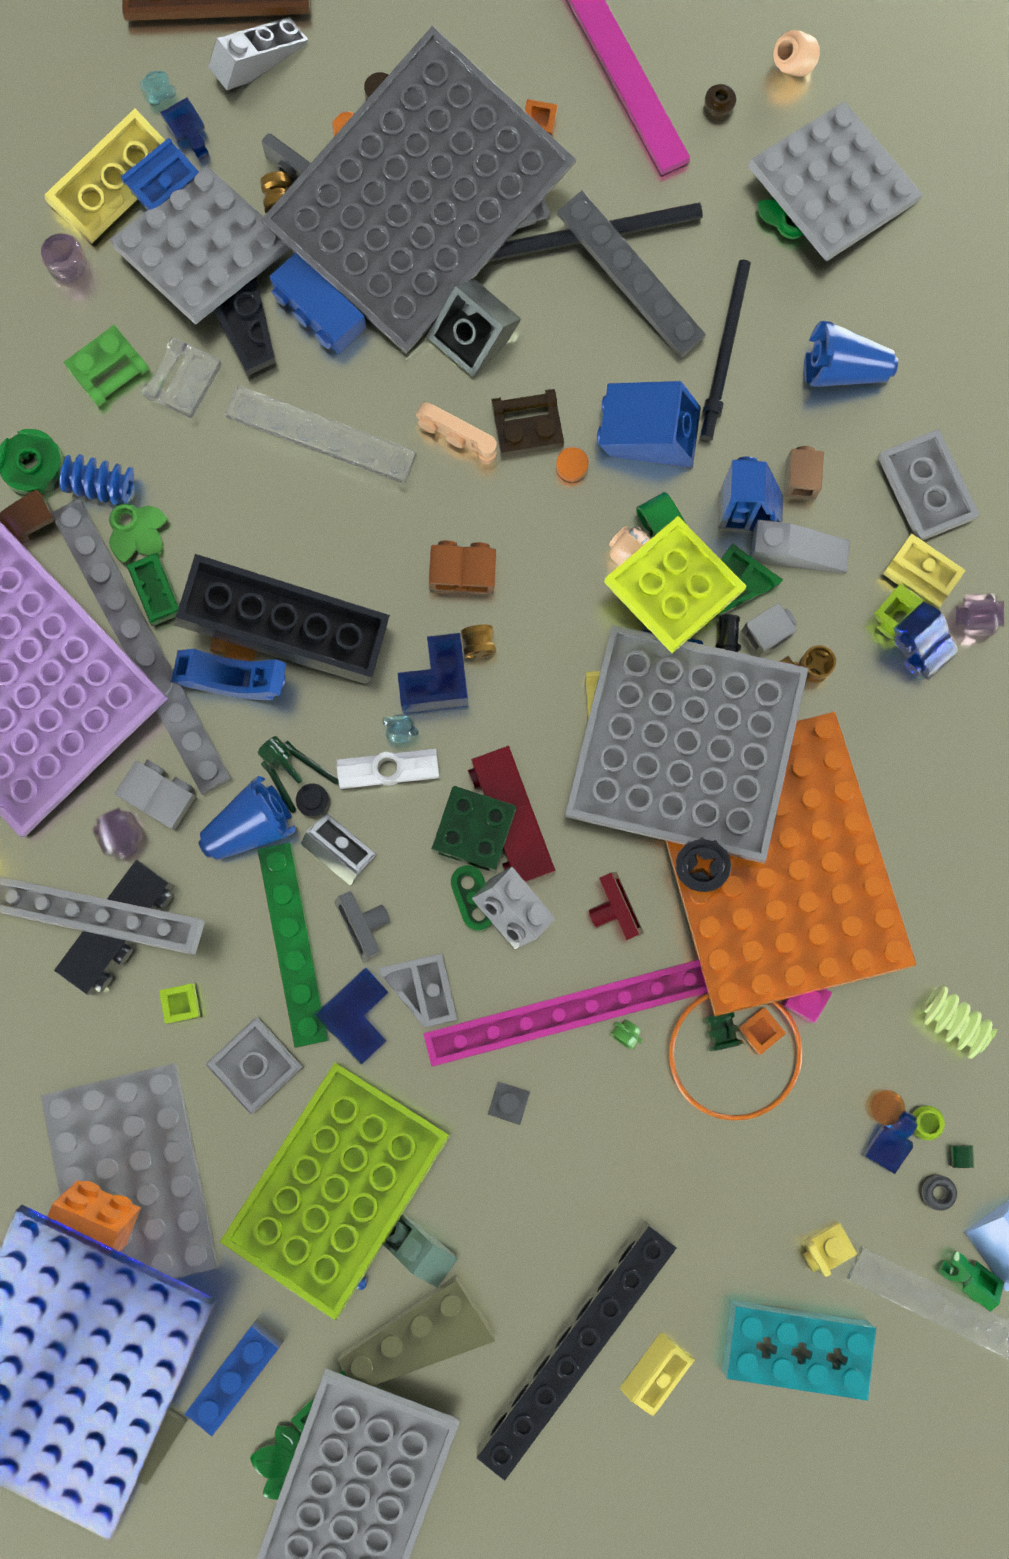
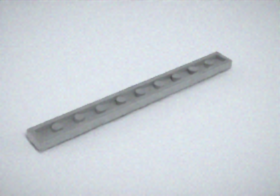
(140, 644)

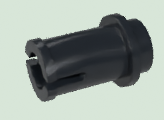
(729, 633)

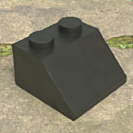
(473, 326)

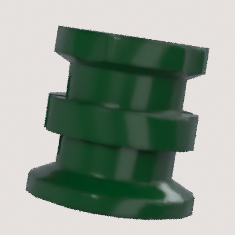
(723, 1031)

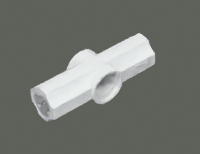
(365, 770)

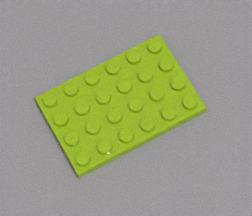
(335, 1190)

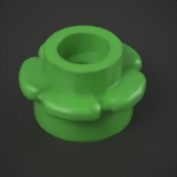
(626, 1034)

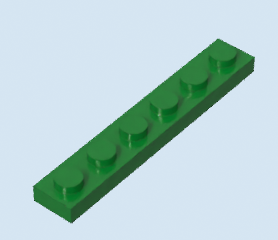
(292, 944)

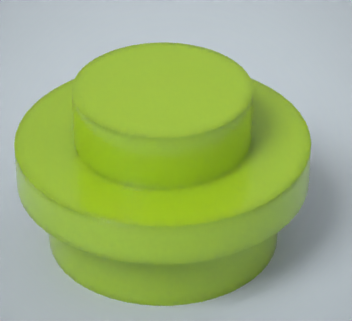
(929, 1121)

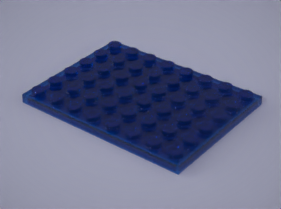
(85, 1367)

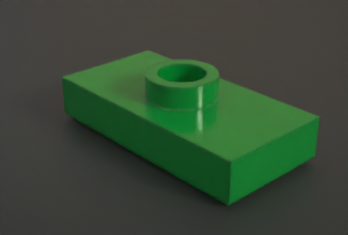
(153, 589)

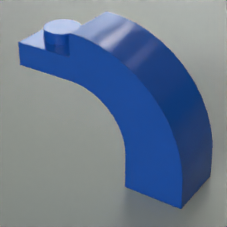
(229, 676)

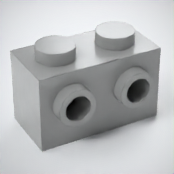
(513, 908)

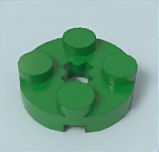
(21, 447)

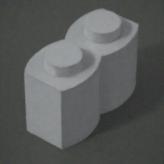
(155, 794)

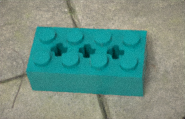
(811, 1370)

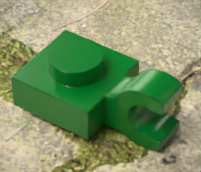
(978, 1281)

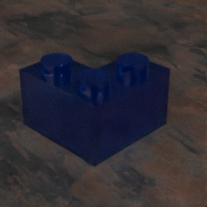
(442, 684)

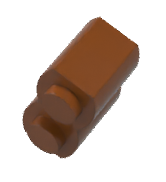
(462, 568)

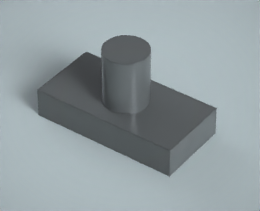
(361, 924)

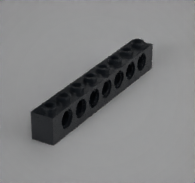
(574, 1351)

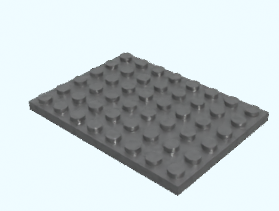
(418, 189)

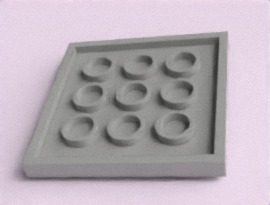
(835, 180)
(200, 245)

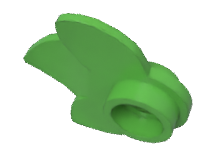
(139, 535)

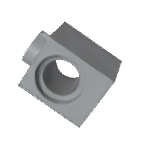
(770, 629)

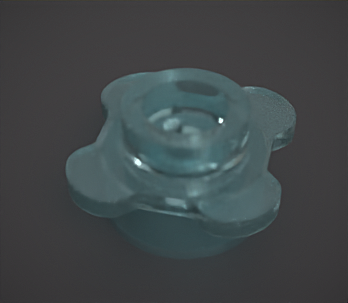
(154, 80)
(400, 728)

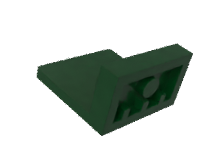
(473, 829)

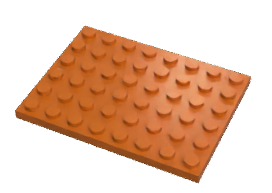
(819, 902)

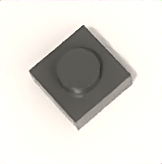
(509, 1103)

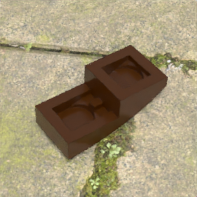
(26, 515)

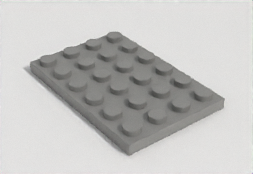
(137, 1144)
(359, 1475)

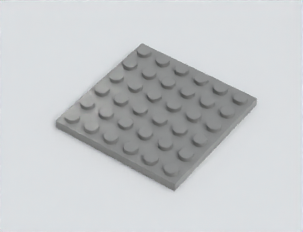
(687, 743)

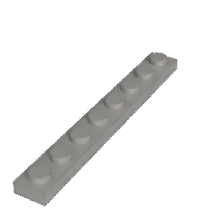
(100, 916)

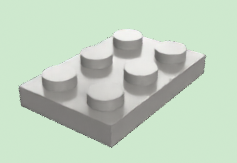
(928, 485)

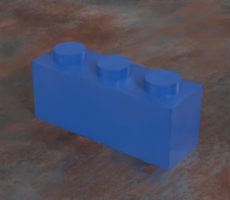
(317, 304)
(234, 1377)

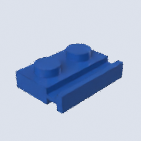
(159, 175)

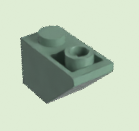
(420, 1251)

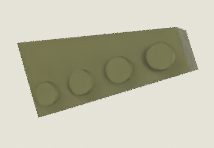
(421, 1335)

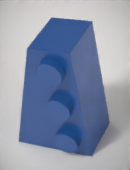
(749, 496)

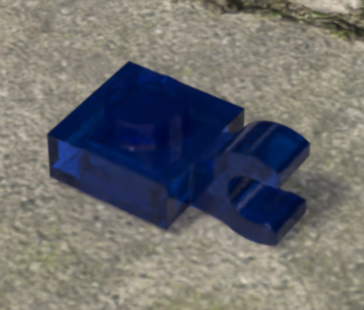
(185, 124)
(891, 1146)

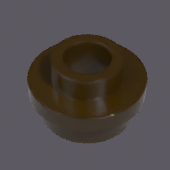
(717, 107)

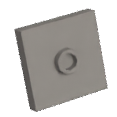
(254, 1065)

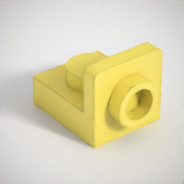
(828, 1249)

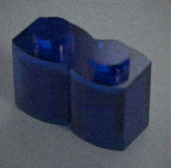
(925, 641)

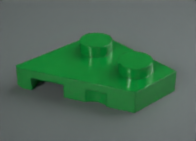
(751, 573)

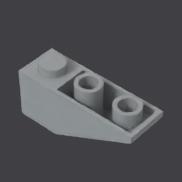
(252, 52)

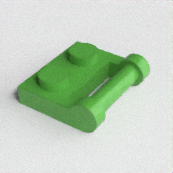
(101, 358)

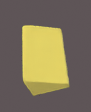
(656, 1374)

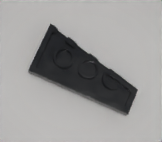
(246, 328)

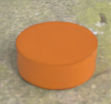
(572, 464)

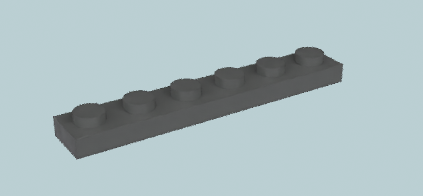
(631, 274)

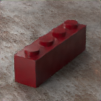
(524, 845)

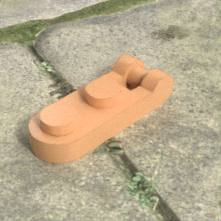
(457, 431)

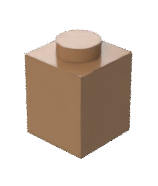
(804, 473)

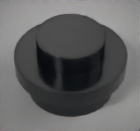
(312, 800)

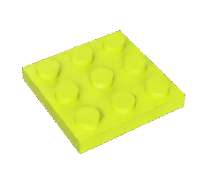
(675, 584)

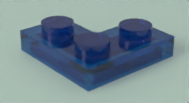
(345, 1015)

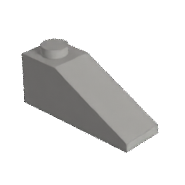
(798, 547)

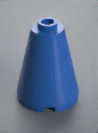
(846, 358)
(247, 822)

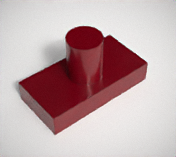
(617, 907)

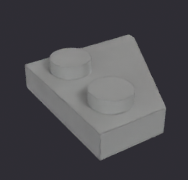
(423, 989)

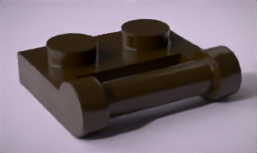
(528, 433)

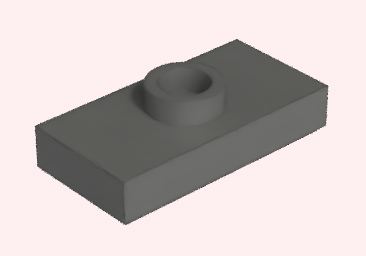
(283, 156)

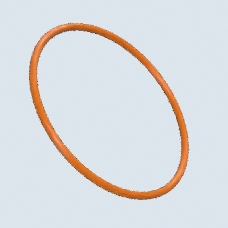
(734, 1117)

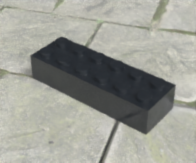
(281, 619)

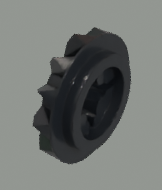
(700, 879)

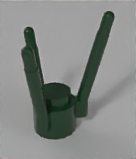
(277, 756)

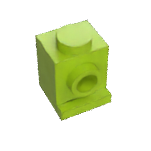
(900, 602)

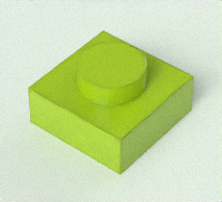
(179, 1003)

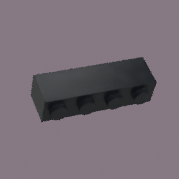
(94, 955)

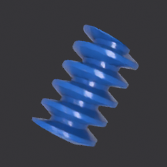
(96, 481)

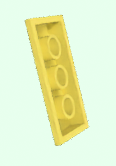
(92, 192)

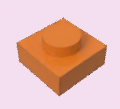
(542, 113)
(761, 1030)

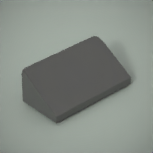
(338, 848)

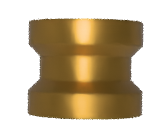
(478, 641)

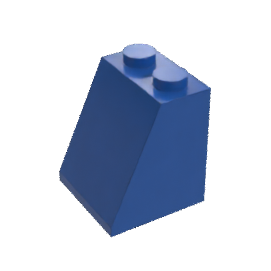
(650, 422)

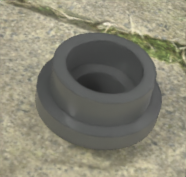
(948, 1198)

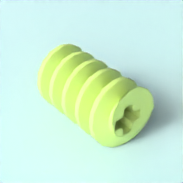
(958, 1021)

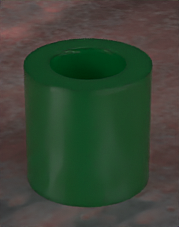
(962, 1156)

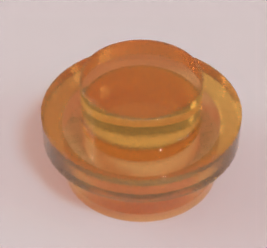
(887, 1107)

